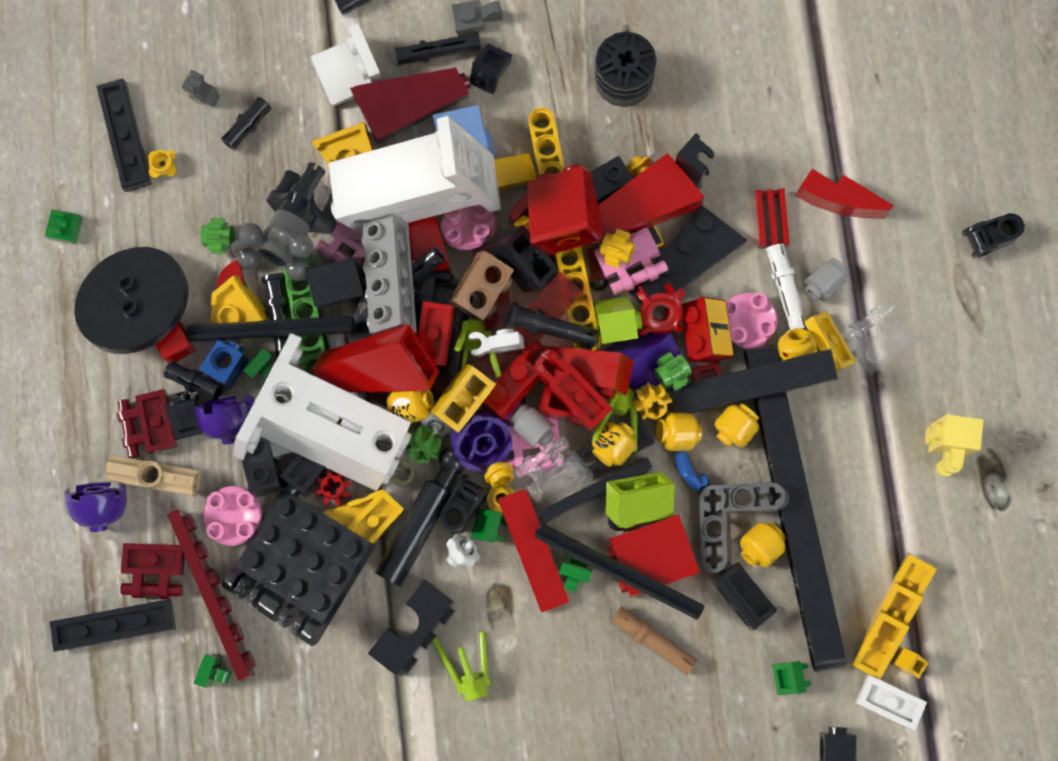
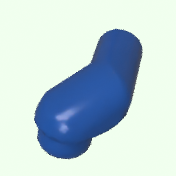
(688, 473)

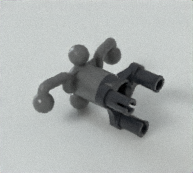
(288, 229)

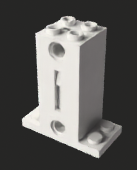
(415, 178)
(323, 423)

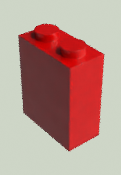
(655, 551)

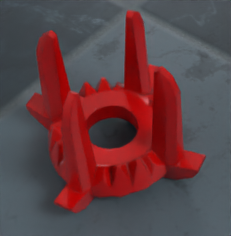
(673, 315)

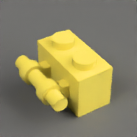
(954, 439)

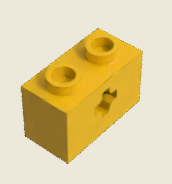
(462, 397)

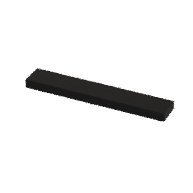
(753, 383)

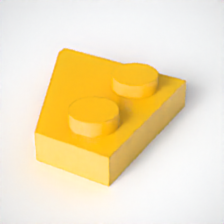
(369, 515)

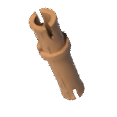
(653, 640)

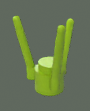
(471, 326)
(620, 406)
(472, 684)

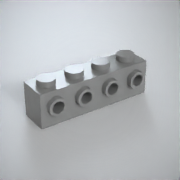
(388, 274)

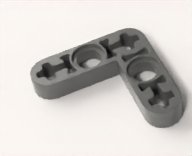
(729, 505)

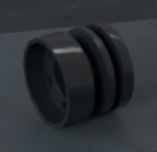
(622, 84)

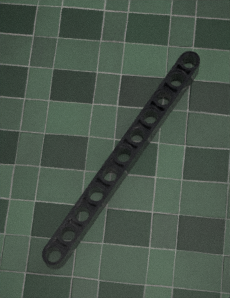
(798, 523)

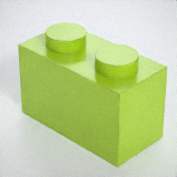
(617, 319)
(640, 499)

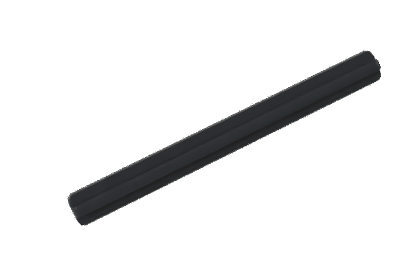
(271, 328)
(619, 571)

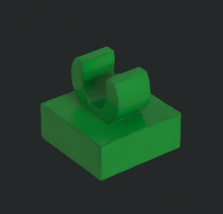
(63, 226)
(259, 364)
(487, 525)
(576, 571)
(211, 671)
(790, 677)

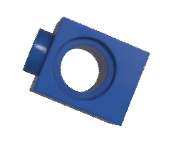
(228, 375)

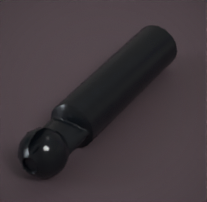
(420, 521)

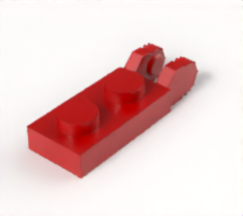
(515, 381)
(574, 391)

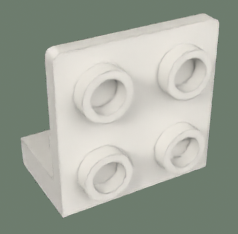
(346, 67)

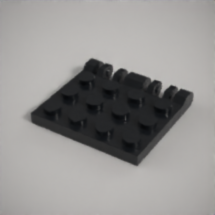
(301, 565)

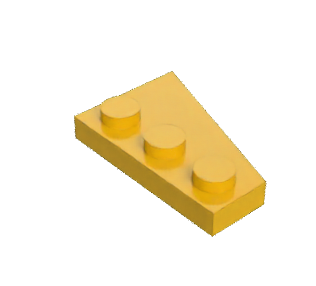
(344, 143)

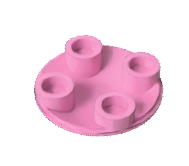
(468, 227)
(751, 319)
(232, 515)

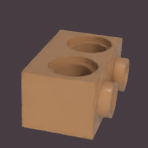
(475, 281)

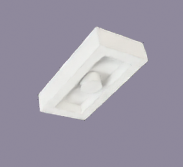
(891, 702)

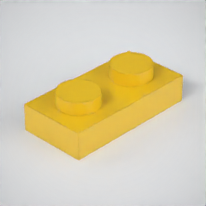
(829, 337)

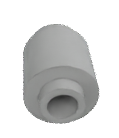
(826, 280)
(532, 426)

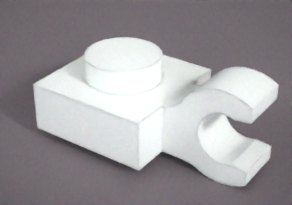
(503, 341)

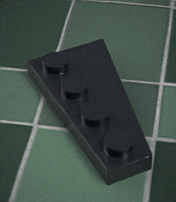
(694, 250)

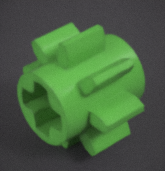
(217, 235)
(672, 371)
(423, 445)

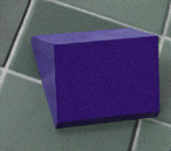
(645, 354)

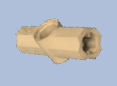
(136, 473)

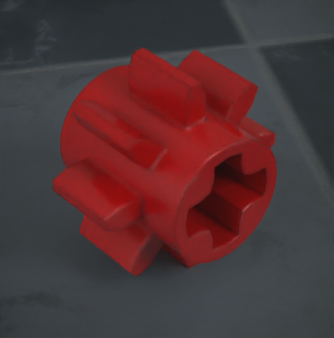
(326, 484)

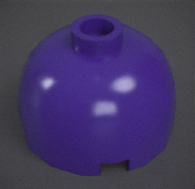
(223, 417)
(483, 439)
(96, 504)

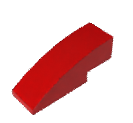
(842, 197)

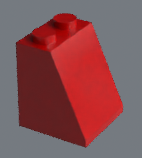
(564, 210)

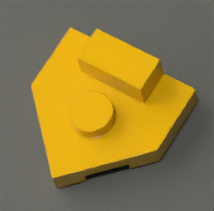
(236, 303)

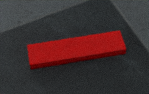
(532, 551)

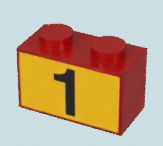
(707, 330)

